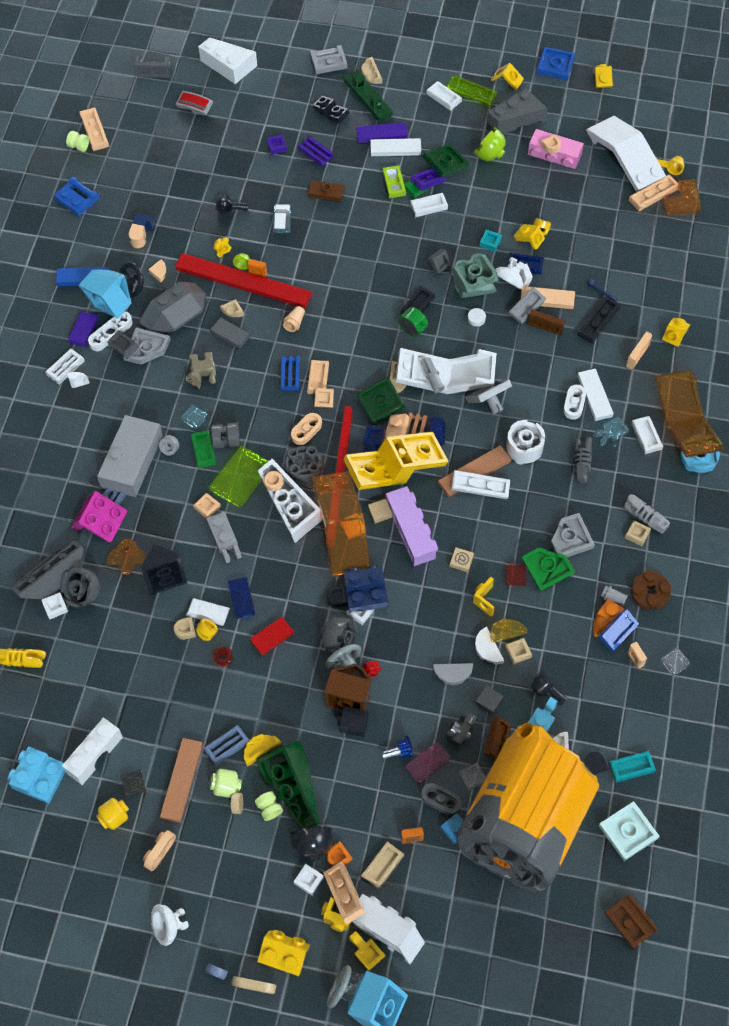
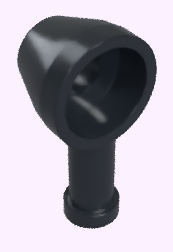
(225, 205)
(542, 685)

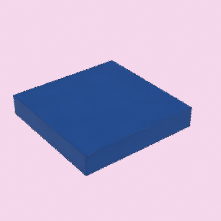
(555, 63)

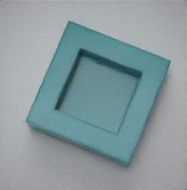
(490, 240)

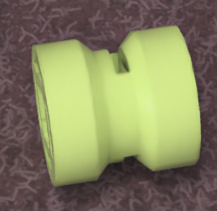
(77, 141)
(268, 805)

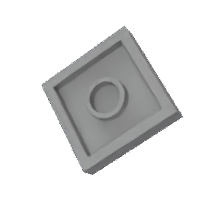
(489, 394)

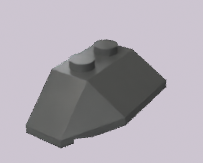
(174, 308)
(46, 577)

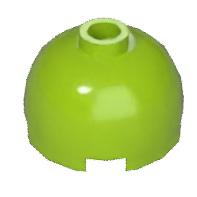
(491, 146)

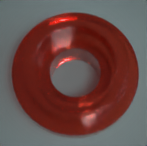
(222, 651)

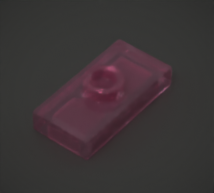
(427, 762)

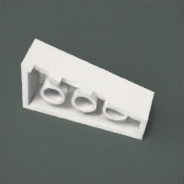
(293, 505)

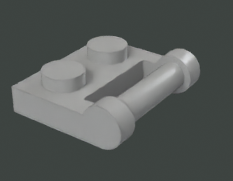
(328, 60)

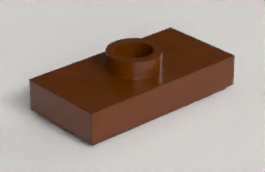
(326, 191)
(546, 322)
(497, 736)

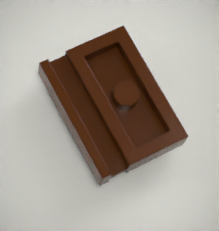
(631, 921)

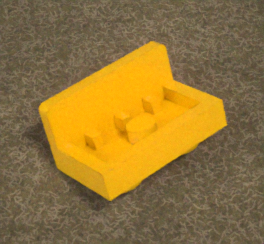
(283, 952)

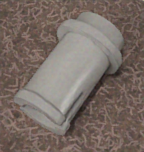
(614, 595)

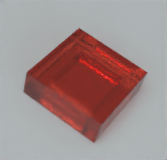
(516, 575)

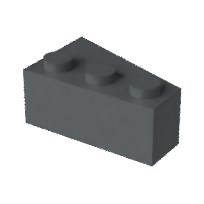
(516, 112)

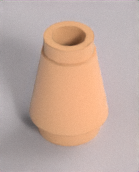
(293, 320)

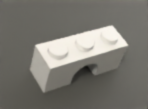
(83, 759)

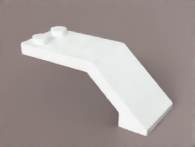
(630, 150)
(456, 374)

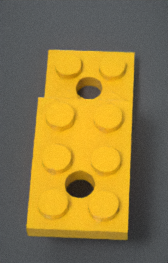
(395, 460)

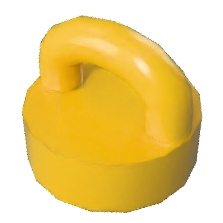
(543, 224)
(206, 629)

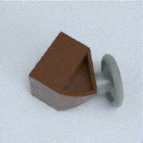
(347, 682)

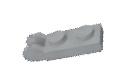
(223, 535)

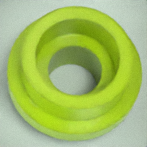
(241, 261)

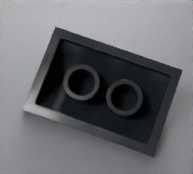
(162, 570)

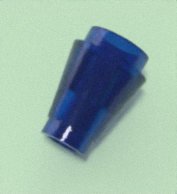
(438, 427)

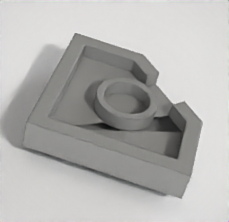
(151, 346)
(571, 536)

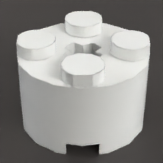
(525, 442)

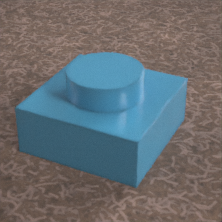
(451, 827)

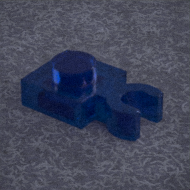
(373, 438)

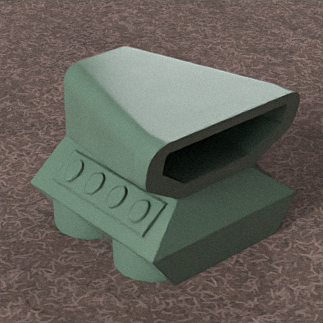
(474, 276)

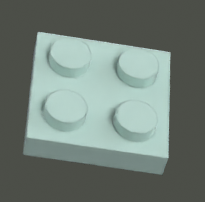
(629, 831)

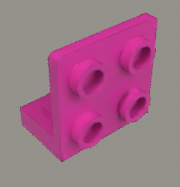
(100, 516)

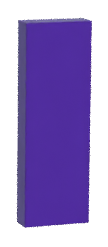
(381, 131)

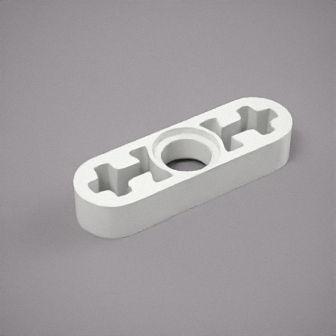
(112, 323)

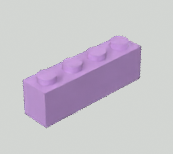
(411, 526)

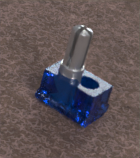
(404, 749)

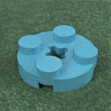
(699, 464)

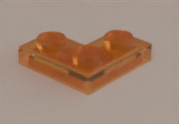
(687, 202)

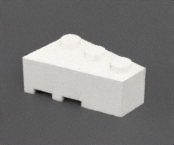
(227, 59)
(389, 928)

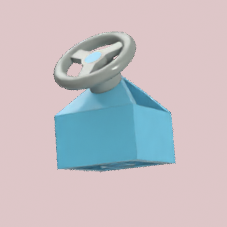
(371, 1001)

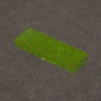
(472, 90)

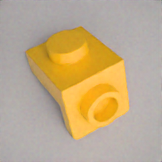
(603, 76)
(530, 234)
(675, 331)
(333, 918)

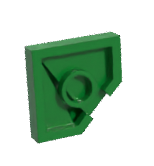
(547, 567)

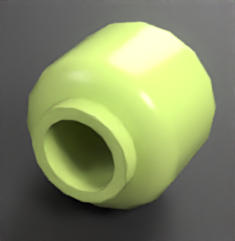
(225, 783)

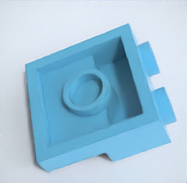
(36, 775)

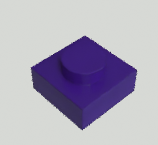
(276, 144)

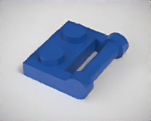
(74, 201)

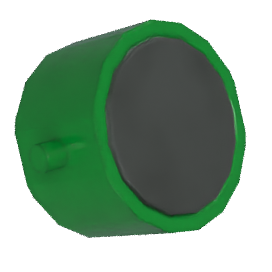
(413, 322)

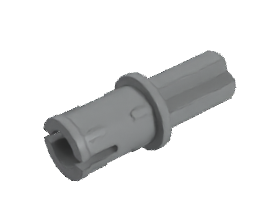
(432, 375)

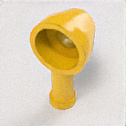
(674, 166)

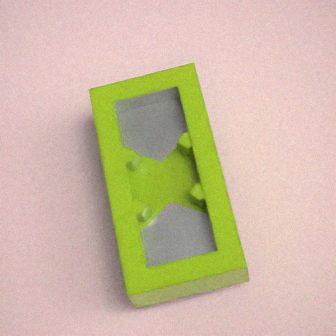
(394, 181)

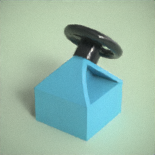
(112, 290)

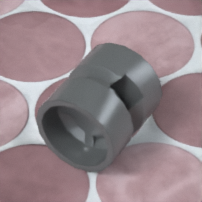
(232, 435)

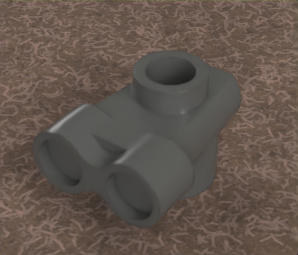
(459, 730)

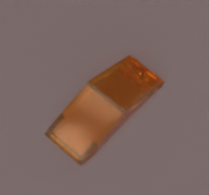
(685, 415)
(342, 522)

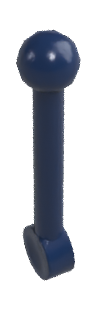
(591, 283)

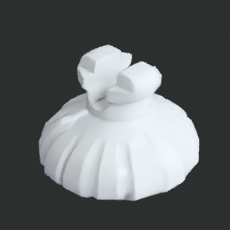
(511, 273)
(166, 923)

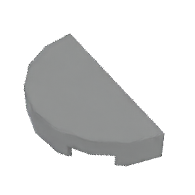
(453, 673)

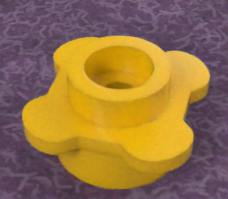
(221, 246)

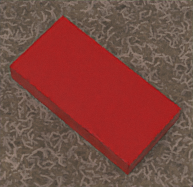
(271, 636)

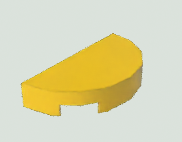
(259, 747)

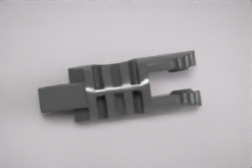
(582, 459)

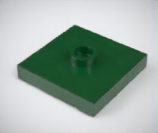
(445, 160)
(380, 400)

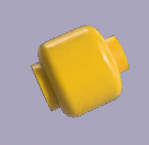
(112, 813)

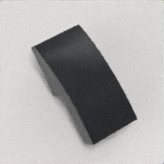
(328, 108)

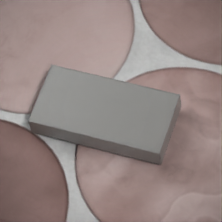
(531, 300)

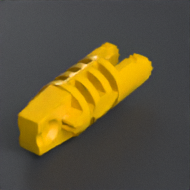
(22, 657)

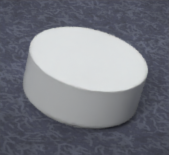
(476, 317)

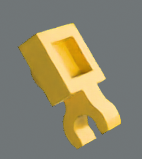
(368, 952)

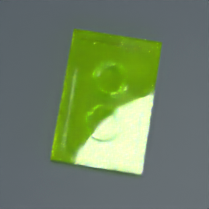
(239, 477)

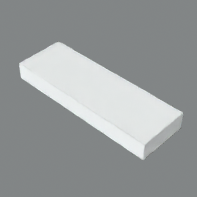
(395, 147)
(595, 395)
(480, 484)

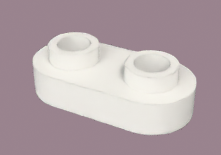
(574, 403)

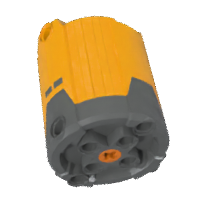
(528, 809)

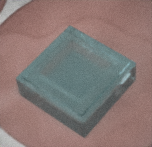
(194, 416)

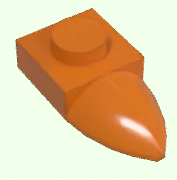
(605, 616)

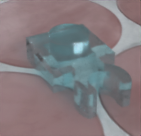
(613, 429)

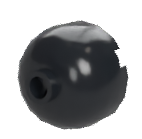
(311, 842)

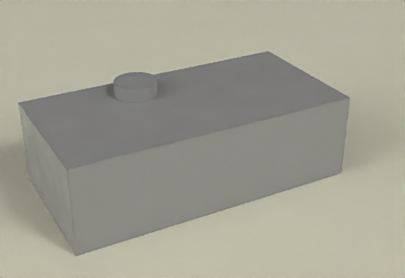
(130, 455)

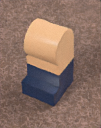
(139, 229)

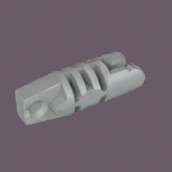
(646, 514)

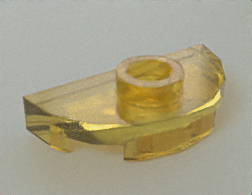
(506, 629)

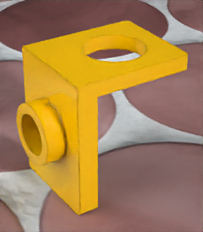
(510, 74)
(480, 592)

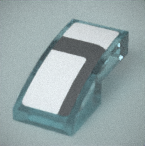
(282, 218)

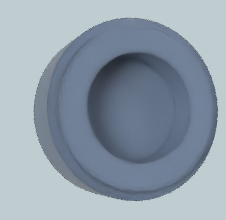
(216, 971)

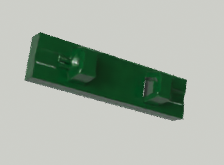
(368, 96)

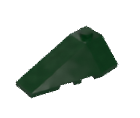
(290, 777)

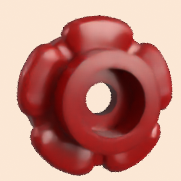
(372, 668)

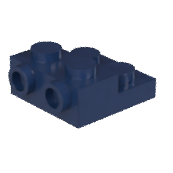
(365, 589)

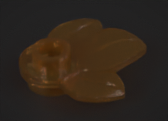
(126, 559)

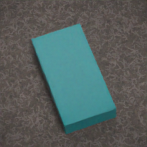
(632, 766)

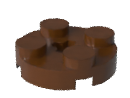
(651, 580)

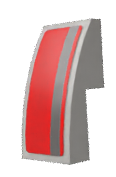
(194, 102)

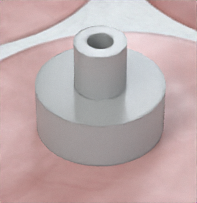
(169, 445)

